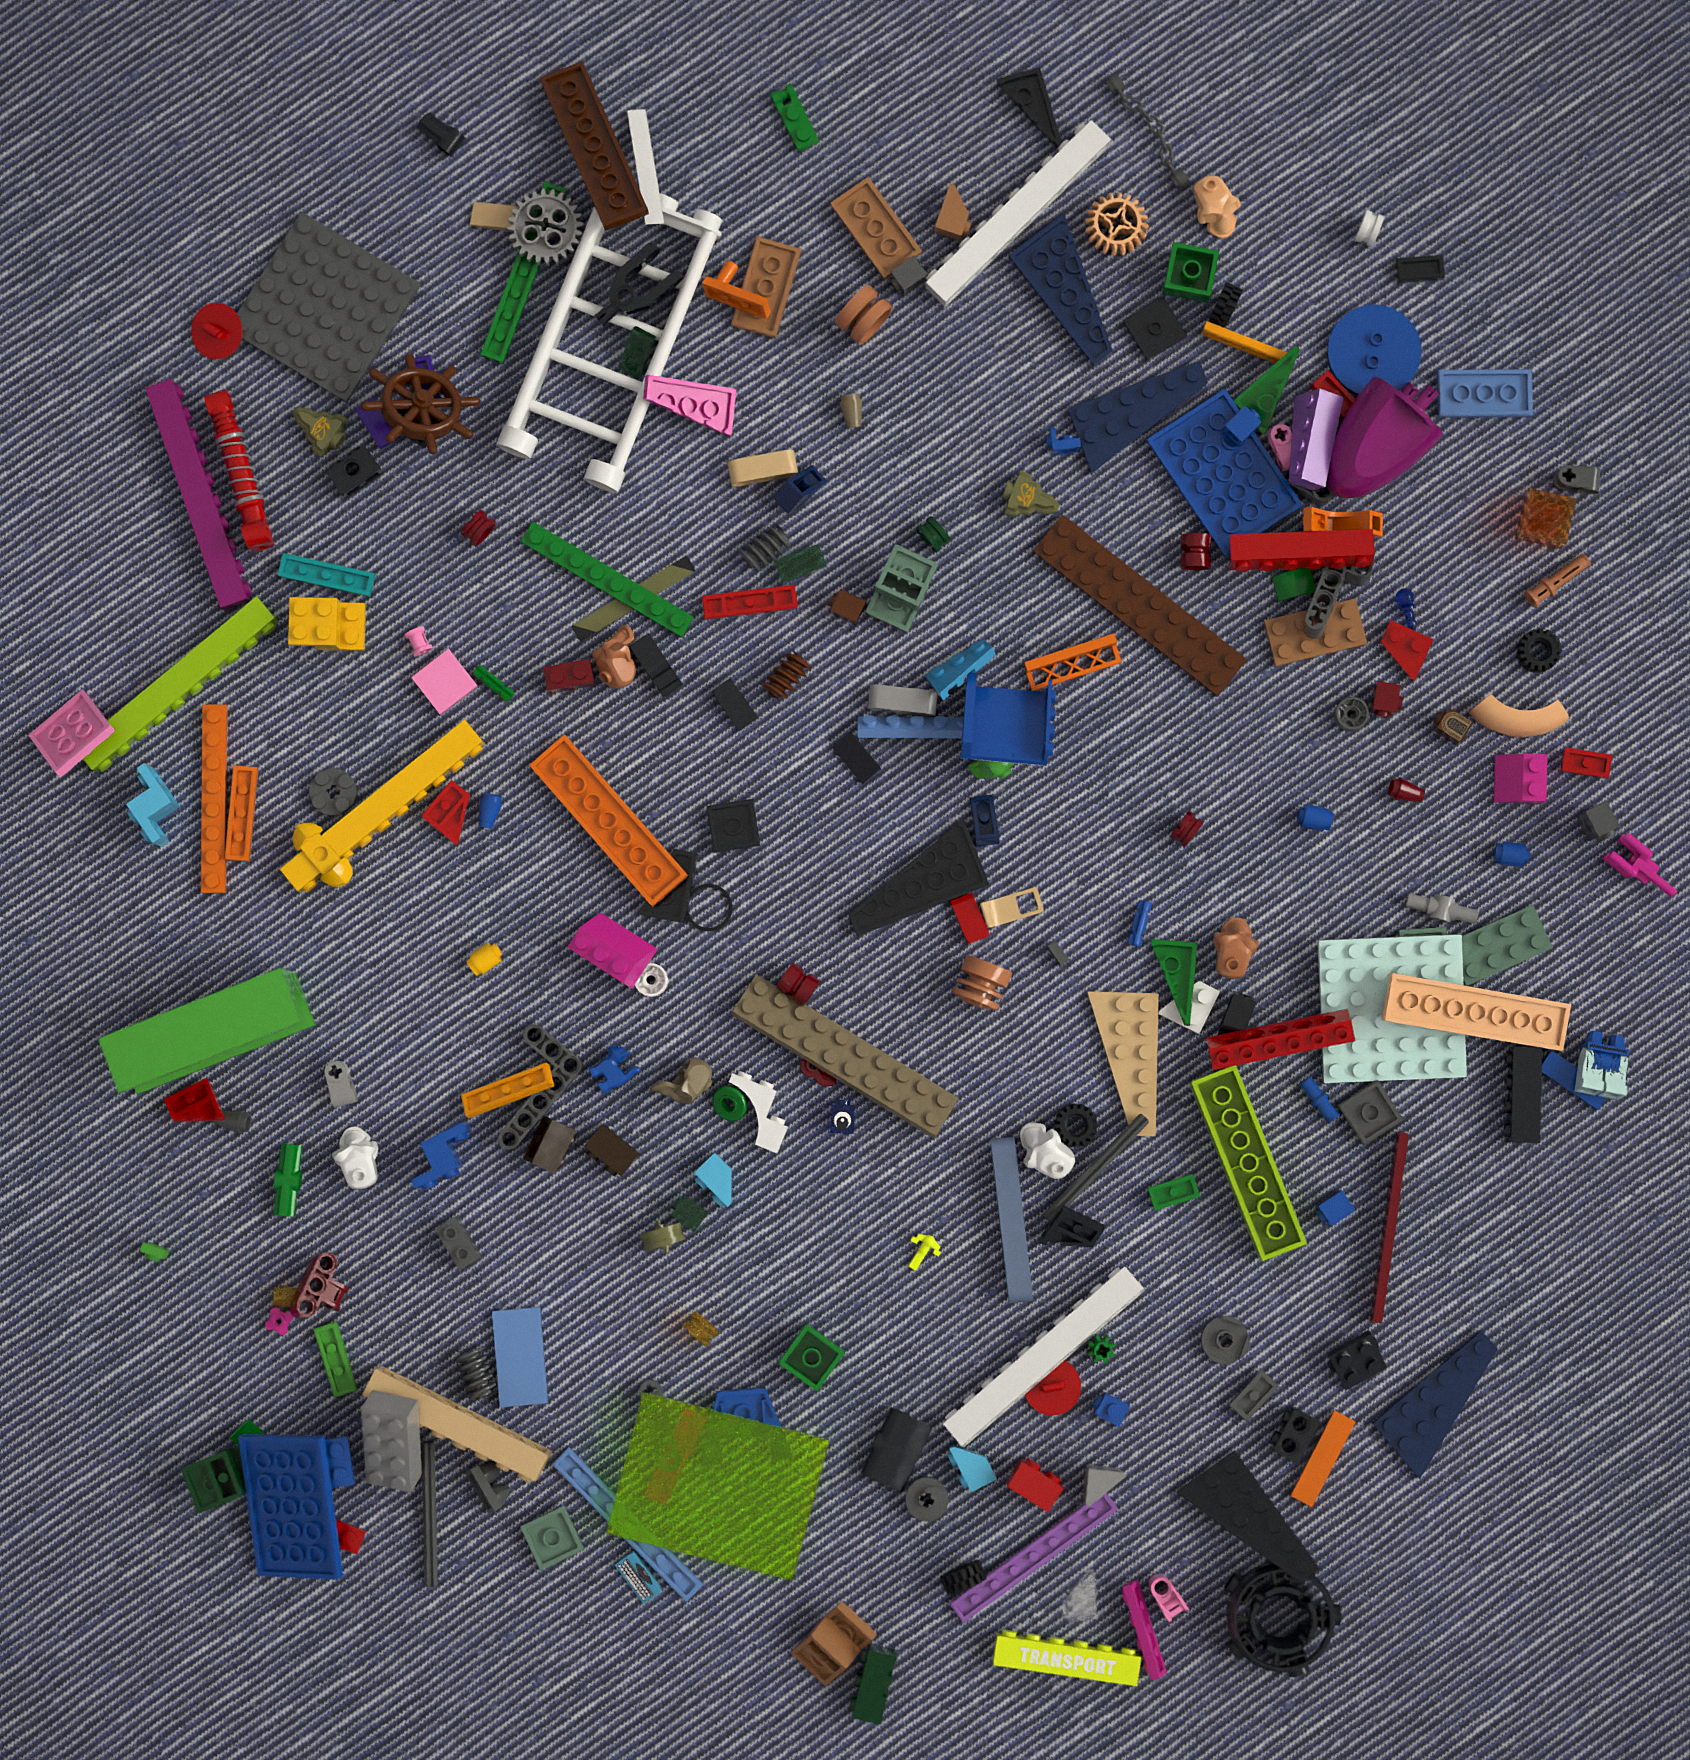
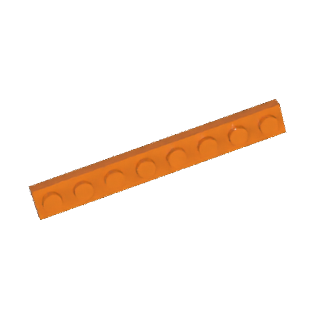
(214, 798)

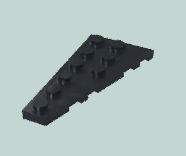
(934, 877)

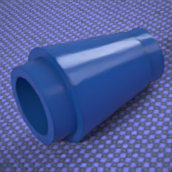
(489, 809)

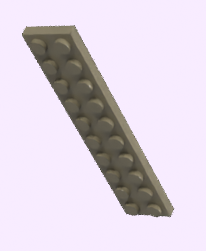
(845, 1056)

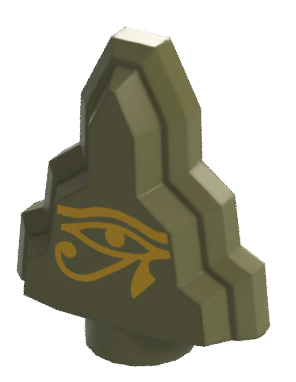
(321, 429)
(1027, 497)

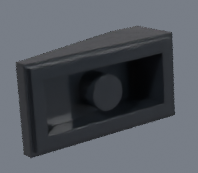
(734, 704)

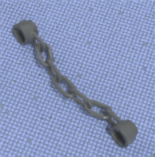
(1179, 177)

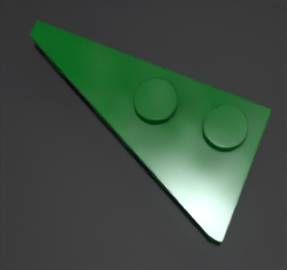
(1267, 390)
(1178, 966)

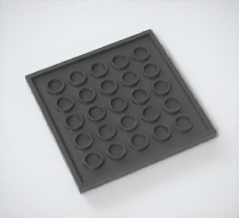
(325, 307)

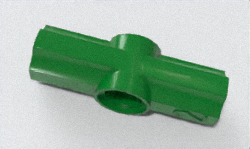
(288, 1180)

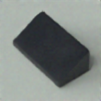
(856, 758)

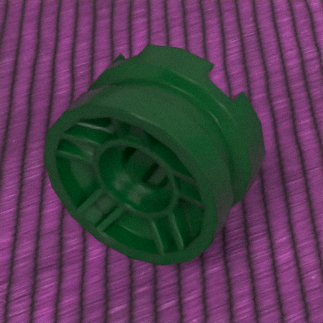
(933, 534)

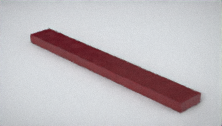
(1389, 1227)

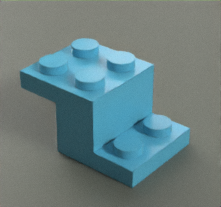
(152, 805)

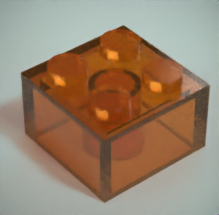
(1545, 518)

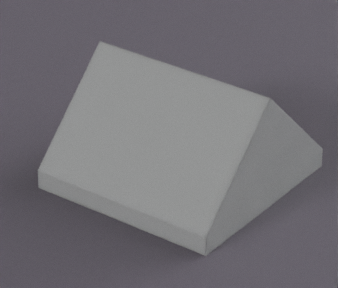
(1099, 1481)

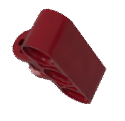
(328, 1292)

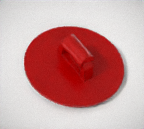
(216, 330)
(1057, 1391)

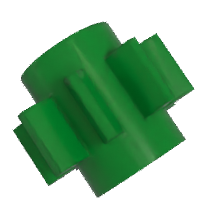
(1094, 1347)

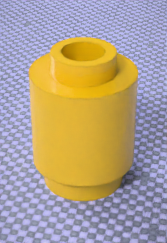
(484, 958)

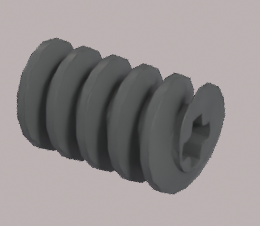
(765, 548)
(476, 1375)

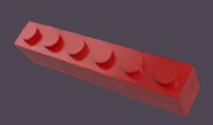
(1301, 550)

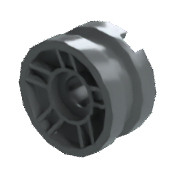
(1355, 705)

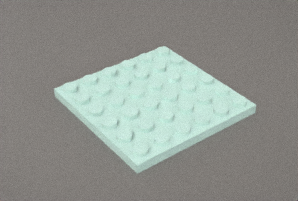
(1356, 979)

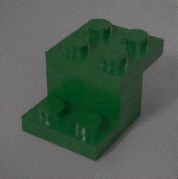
(215, 1479)

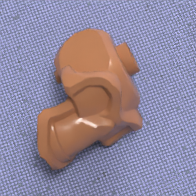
(614, 659)
(1234, 948)

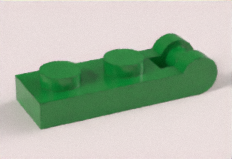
(794, 118)

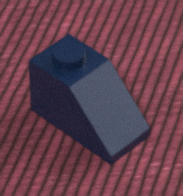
(799, 489)

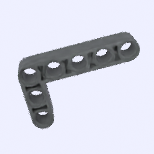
(550, 1095)

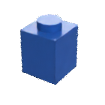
(1242, 425)
(1334, 1208)

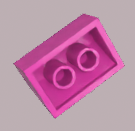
(613, 949)

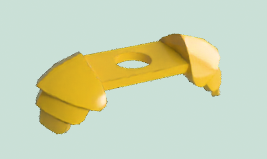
(335, 870)

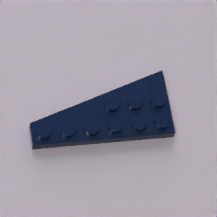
(1058, 278)
(1124, 415)
(1427, 1412)

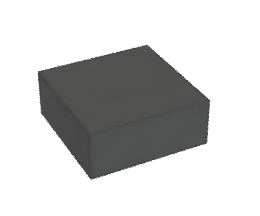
(1057, 953)

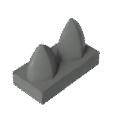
(490, 1496)

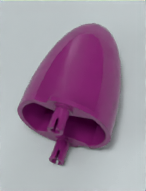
(1381, 438)

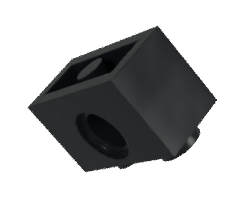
(367, 472)

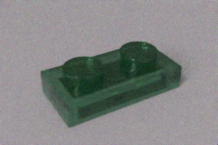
(637, 352)
(800, 564)

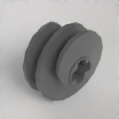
(937, 1493)

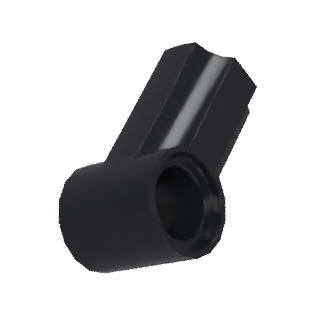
(446, 138)

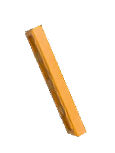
(1242, 342)
(507, 1090)

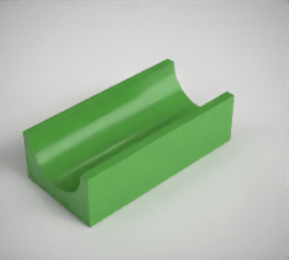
(207, 1031)

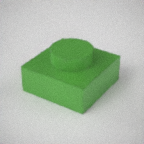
(154, 1252)

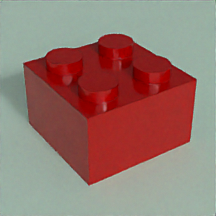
(1034, 1484)

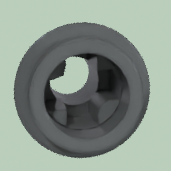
(236, 1121)

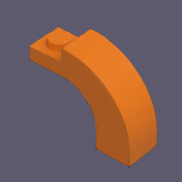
(1322, 520)

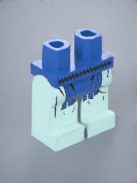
(1602, 1066)

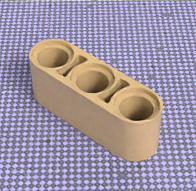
(762, 468)

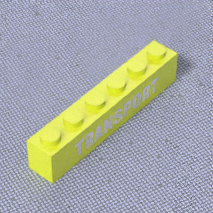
(1067, 1659)

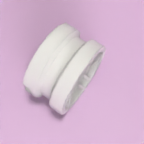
(1369, 228)
(659, 985)

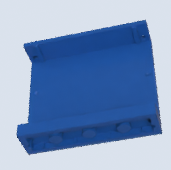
(1007, 724)

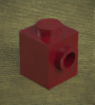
(1385, 699)

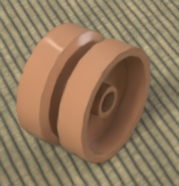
(863, 314)

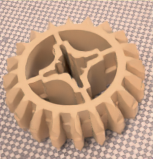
(1109, 219)

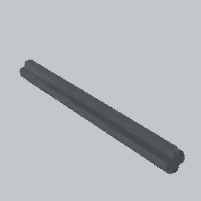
(1097, 1166)
(429, 1514)

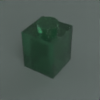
(689, 1212)

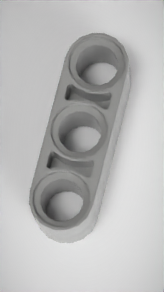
(902, 700)

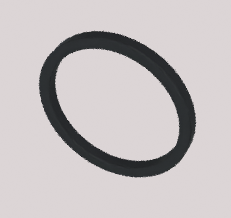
(729, 913)

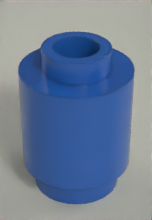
(1315, 817)
(1511, 854)

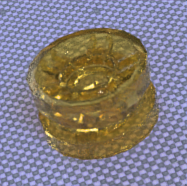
(701, 1328)

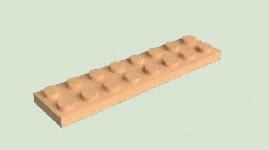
(1476, 1012)

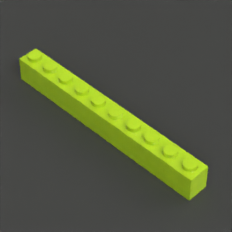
(182, 681)

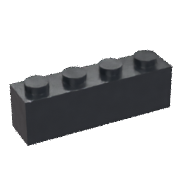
(1524, 1094)

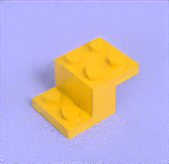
(326, 624)

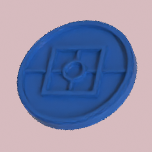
(1373, 343)

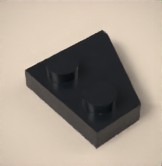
(1072, 1229)

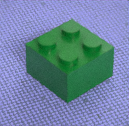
(1190, 272)
(811, 1357)

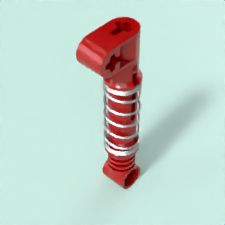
(249, 501)

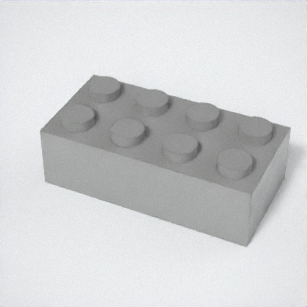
(391, 1441)

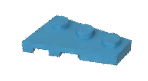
(952, 672)

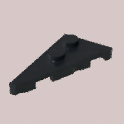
(1031, 96)

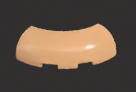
(1517, 722)

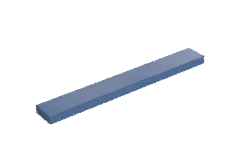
(602, 1499)

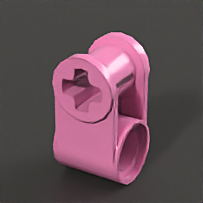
(1282, 448)
(1169, 1599)

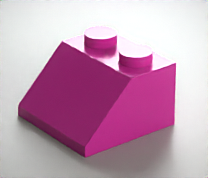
(1520, 778)

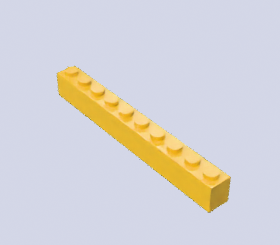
(388, 802)

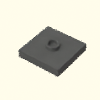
(1370, 1112)

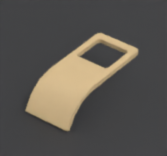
(1006, 908)

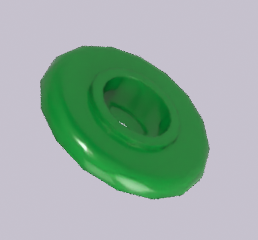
(723, 1109)

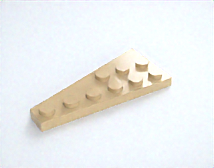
(1130, 1042)

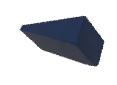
(984, 820)

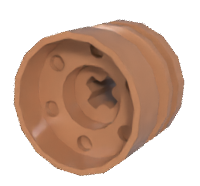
(981, 983)

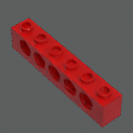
(1280, 1039)

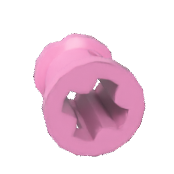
(418, 641)

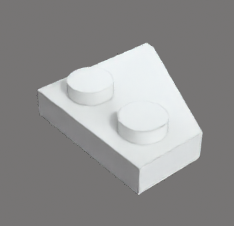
(1202, 1003)

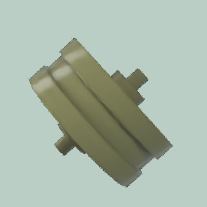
(662, 1236)

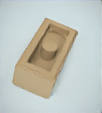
(491, 216)

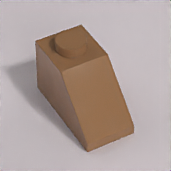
(953, 216)

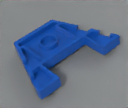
(747, 1403)

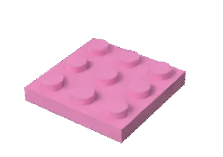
(71, 733)

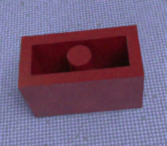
(569, 676)

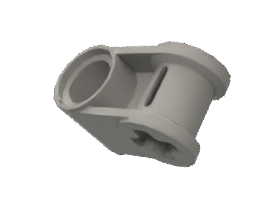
(340, 1089)

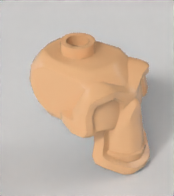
(1216, 206)

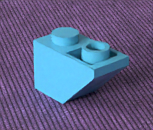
(718, 1178)
(973, 1466)

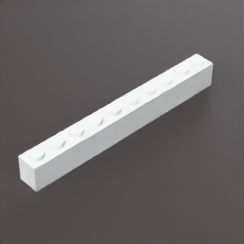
(1017, 213)
(1044, 1356)

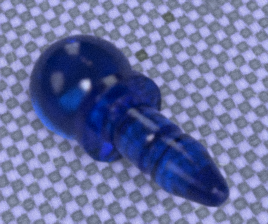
(1405, 599)

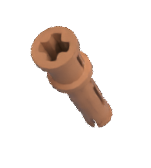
(1549, 586)

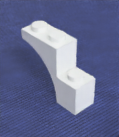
(762, 1095)

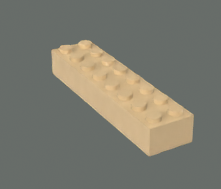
(465, 1426)

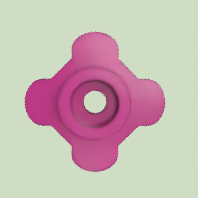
(285, 1320)

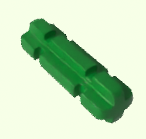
(493, 683)

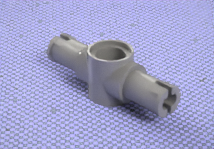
(1442, 908)

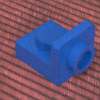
(1065, 445)
(1110, 1408)

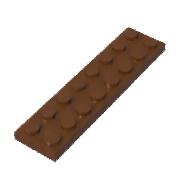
(594, 146)

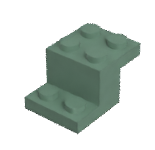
(901, 588)

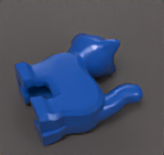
(611, 1071)

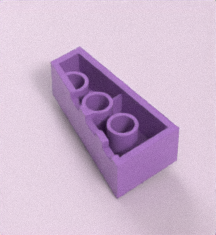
(1313, 437)

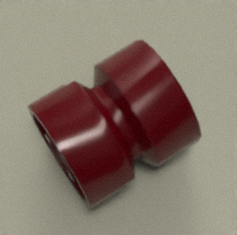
(1195, 551)
(798, 984)

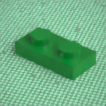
(1173, 1192)

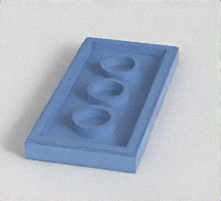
(1484, 393)
(520, 1357)

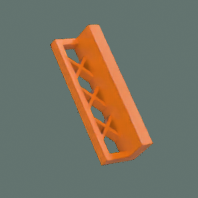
(1065, 655)

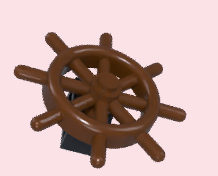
(417, 412)

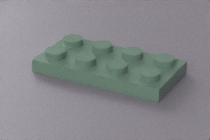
(1503, 944)

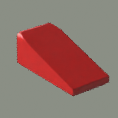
(970, 918)

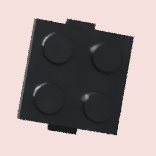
(1356, 1360)

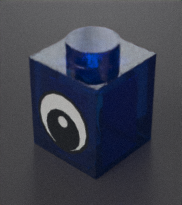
(842, 1117)

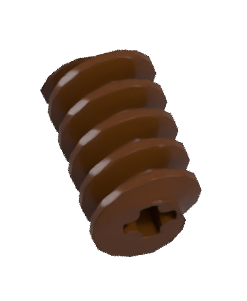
(786, 675)

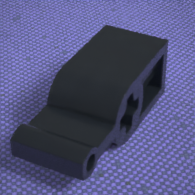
(656, 665)
(1237, 1013)

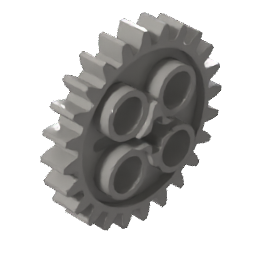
(550, 206)

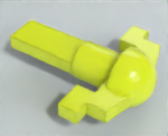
(927, 1242)

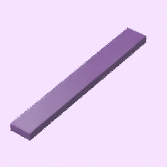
(1032, 1557)

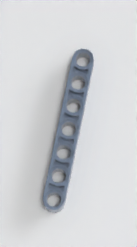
(1011, 1220)

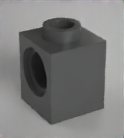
(907, 276)

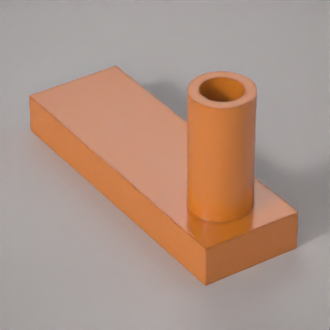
(722, 291)

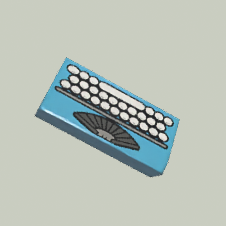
(638, 1577)

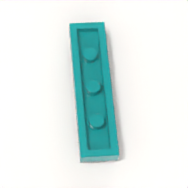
(326, 575)

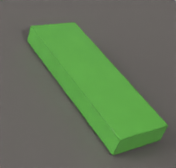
(335, 1359)

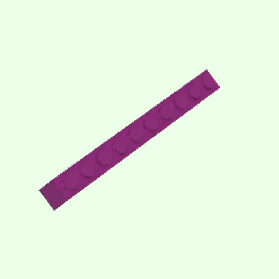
(198, 494)

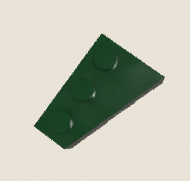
(873, 1683)

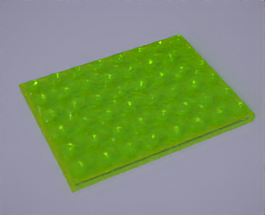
(717, 1486)

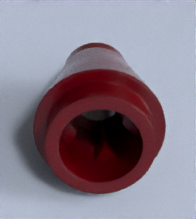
(1405, 791)

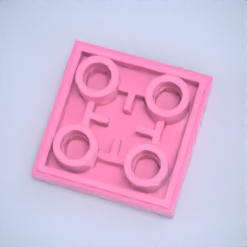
(444, 682)

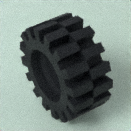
(1225, 305)
(1548, 640)
(1090, 1125)
(963, 1577)

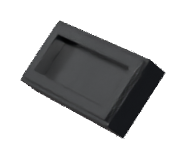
(1420, 268)

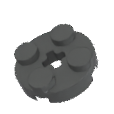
(341, 803)
(1237, 1333)

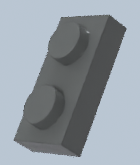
(1253, 1395)

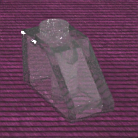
(1081, 1598)

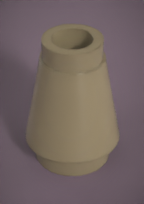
(851, 408)

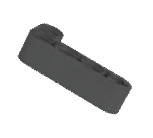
(1330, 595)

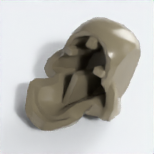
(689, 1084)

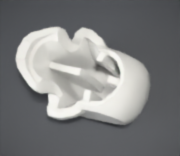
(1046, 1151)
(357, 1158)

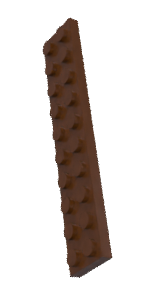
(1139, 605)

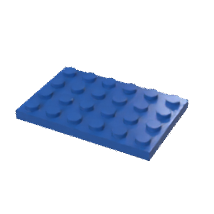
(1223, 483)
(290, 1506)

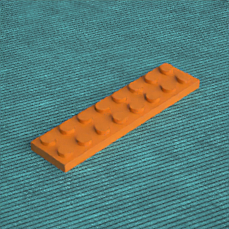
(608, 820)

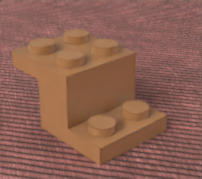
(833, 1643)

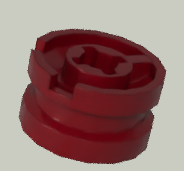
(478, 528)
(1186, 829)

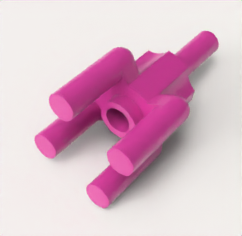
(1638, 864)

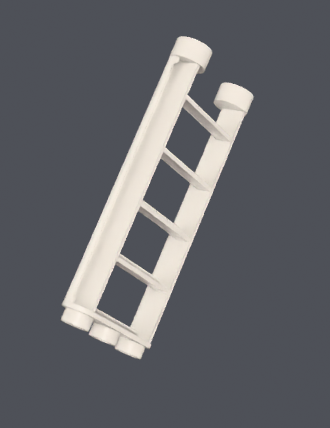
(601, 474)

